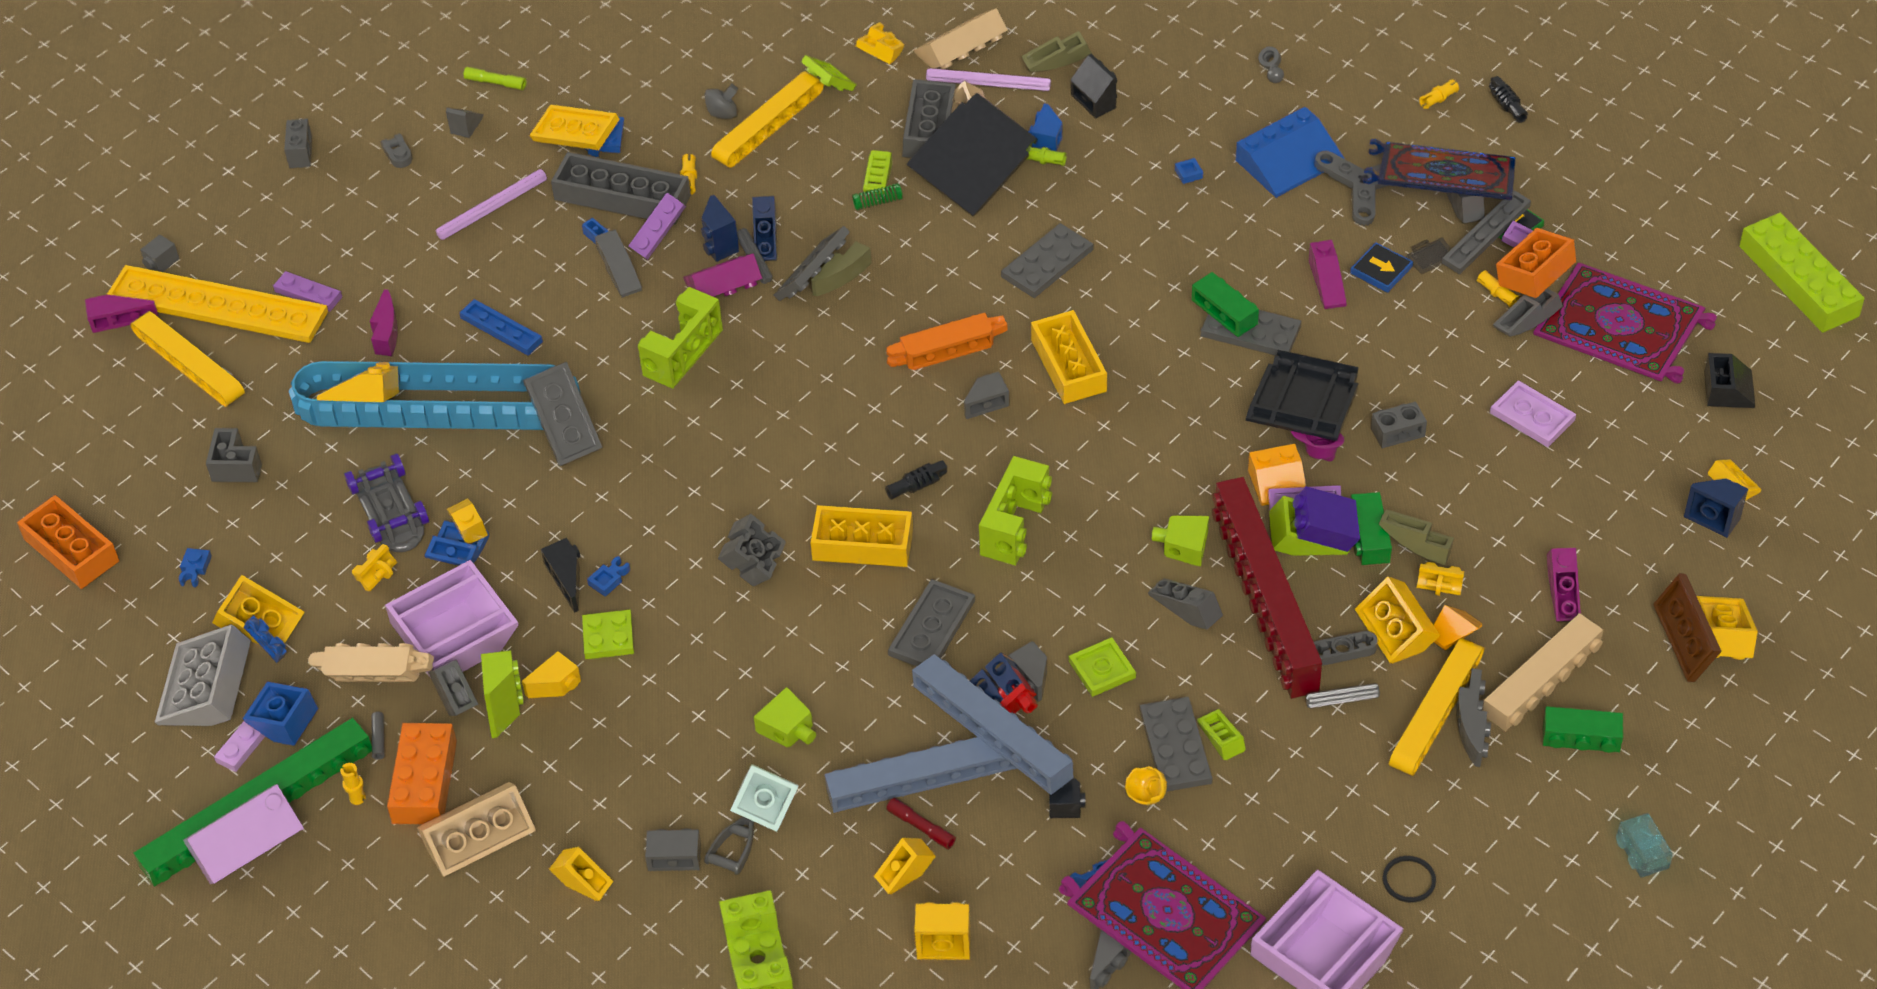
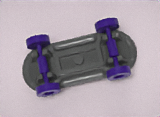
(390, 510)

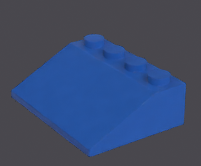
(1286, 151)

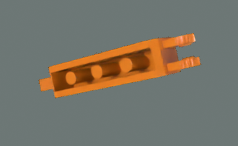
(946, 341)

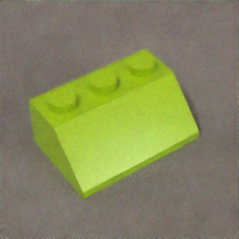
(501, 690)

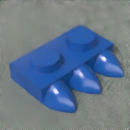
(259, 631)

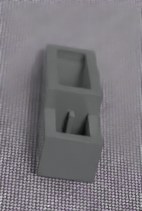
(618, 263)
(1528, 313)

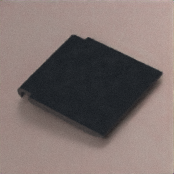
(973, 153)
(1304, 395)

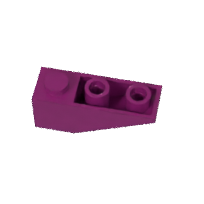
(1564, 583)

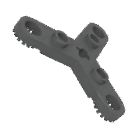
(1351, 175)

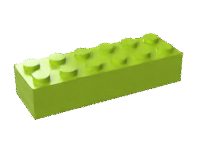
(1801, 272)

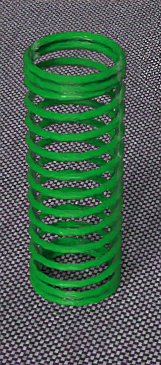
(858, 204)

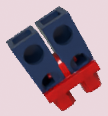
(1006, 685)

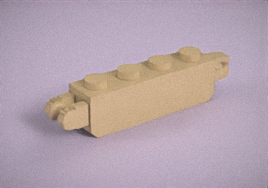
(372, 663)

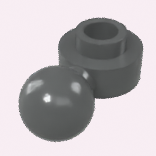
(1275, 74)

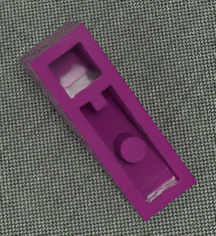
(1327, 274)
(116, 311)

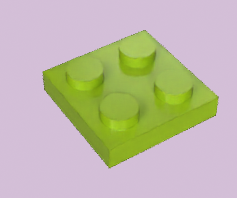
(828, 73)
(608, 634)
(1102, 667)

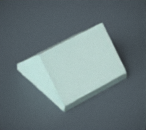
(764, 797)

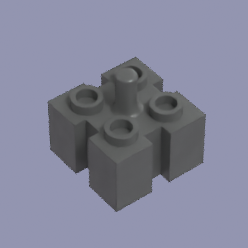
(752, 550)

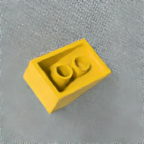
(371, 385)
(252, 599)
(1731, 625)

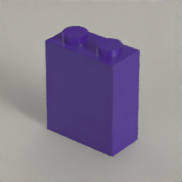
(1326, 519)

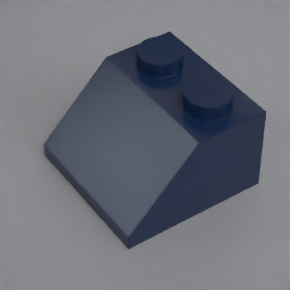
(719, 231)
(1716, 505)

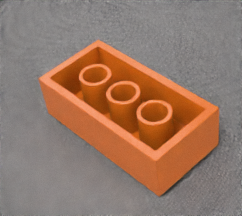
(68, 541)
(422, 772)

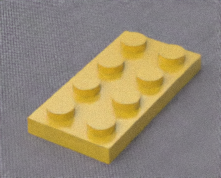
(574, 127)

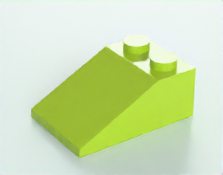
(1285, 533)

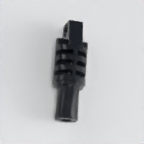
(1507, 99)
(917, 479)

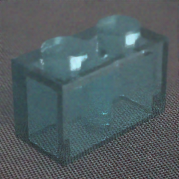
(1644, 845)

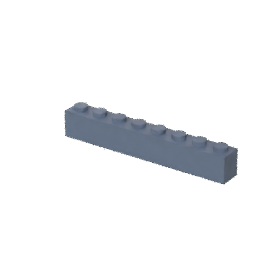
(993, 724)
(913, 773)

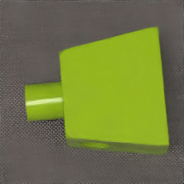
(1184, 538)
(785, 720)

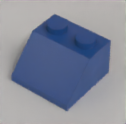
(281, 712)

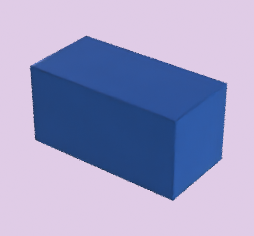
(592, 228)

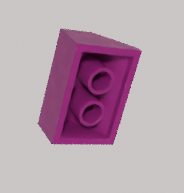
(726, 276)

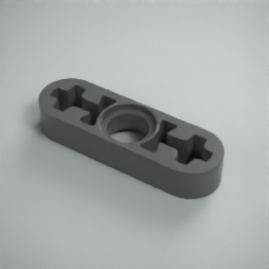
(1349, 641)

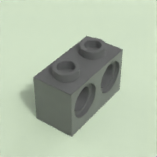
(298, 143)
(1398, 424)

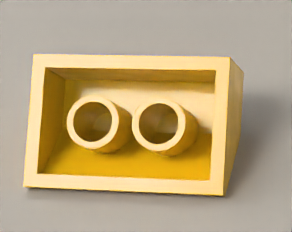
(1397, 620)

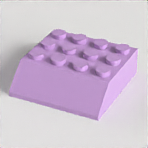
(453, 618)
(1325, 938)

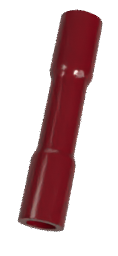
(933, 831)

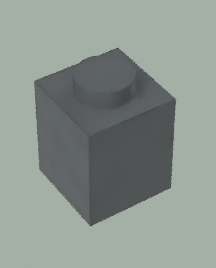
(159, 254)

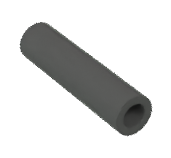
(378, 745)

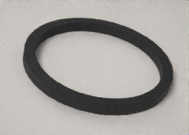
(1403, 898)

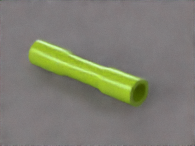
(506, 80)

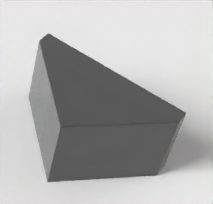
(462, 121)

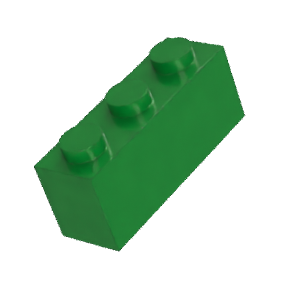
(1225, 304)
(1374, 541)
(1582, 729)

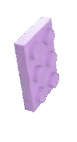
(1533, 413)

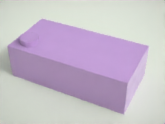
(243, 834)

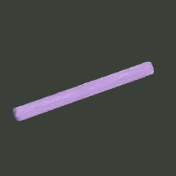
(988, 79)
(491, 204)

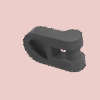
(400, 156)

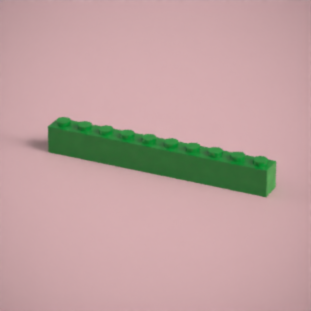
(293, 776)

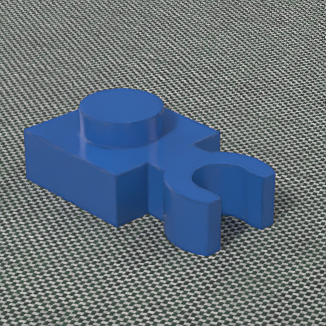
(194, 563)
(607, 579)

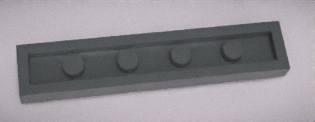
(1485, 232)

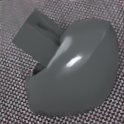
(720, 103)

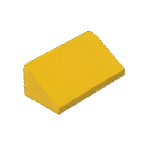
(1728, 469)

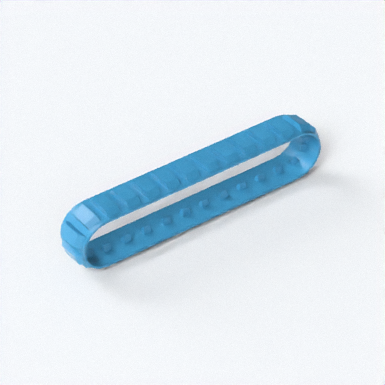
(419, 413)

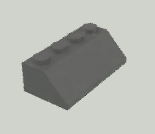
(927, 110)

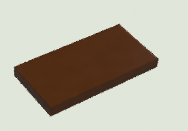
(1687, 627)

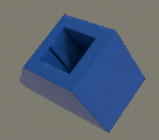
(1047, 129)

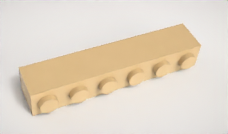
(1543, 672)

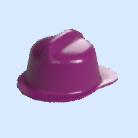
(1319, 447)

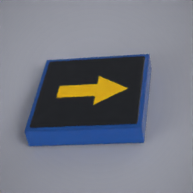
(1381, 267)

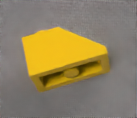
(467, 521)
(552, 678)
(904, 864)
(581, 873)

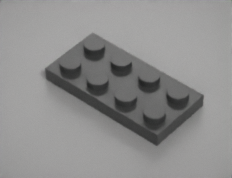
(1047, 260)
(811, 265)
(1269, 336)
(562, 413)
(931, 623)
(1176, 743)

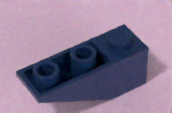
(765, 226)

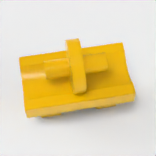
(378, 565)
(1440, 579)

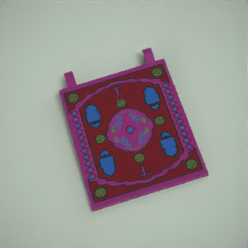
(1623, 322)
(1164, 910)

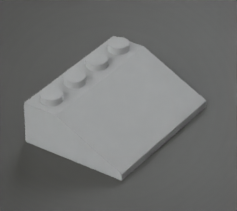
(204, 679)

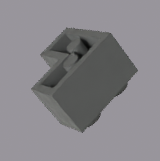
(230, 459)

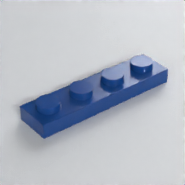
(501, 327)

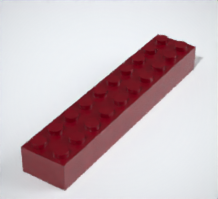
(1267, 588)

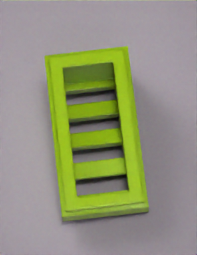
(879, 160)
(1225, 745)

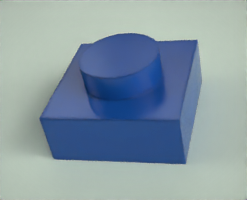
(1188, 170)

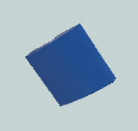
(451, 548)

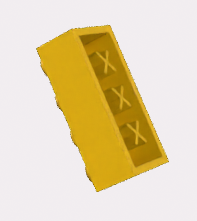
(1069, 357)
(862, 536)

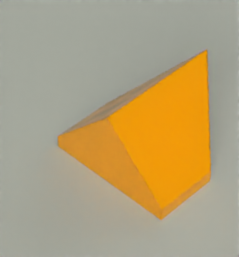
(1453, 625)

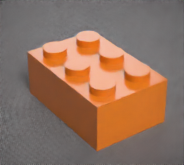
(1536, 262)

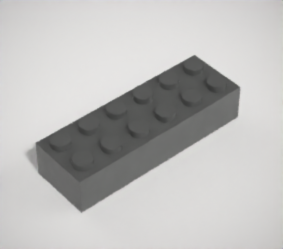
(616, 185)

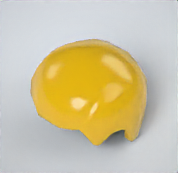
(1146, 785)

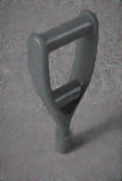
(738, 829)

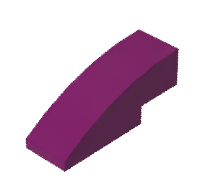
(384, 326)

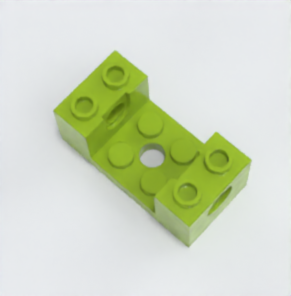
(670, 359)
(1000, 531)
(753, 931)

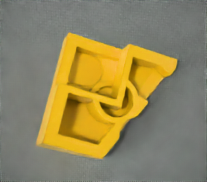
(880, 44)

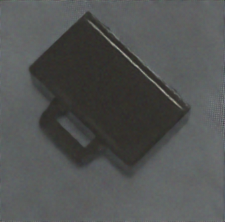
(1428, 256)

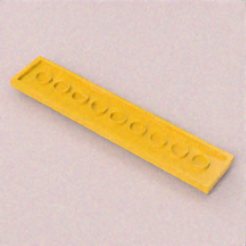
(222, 303)

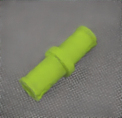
(1047, 156)

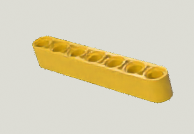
(767, 119)
(187, 359)
(1436, 707)

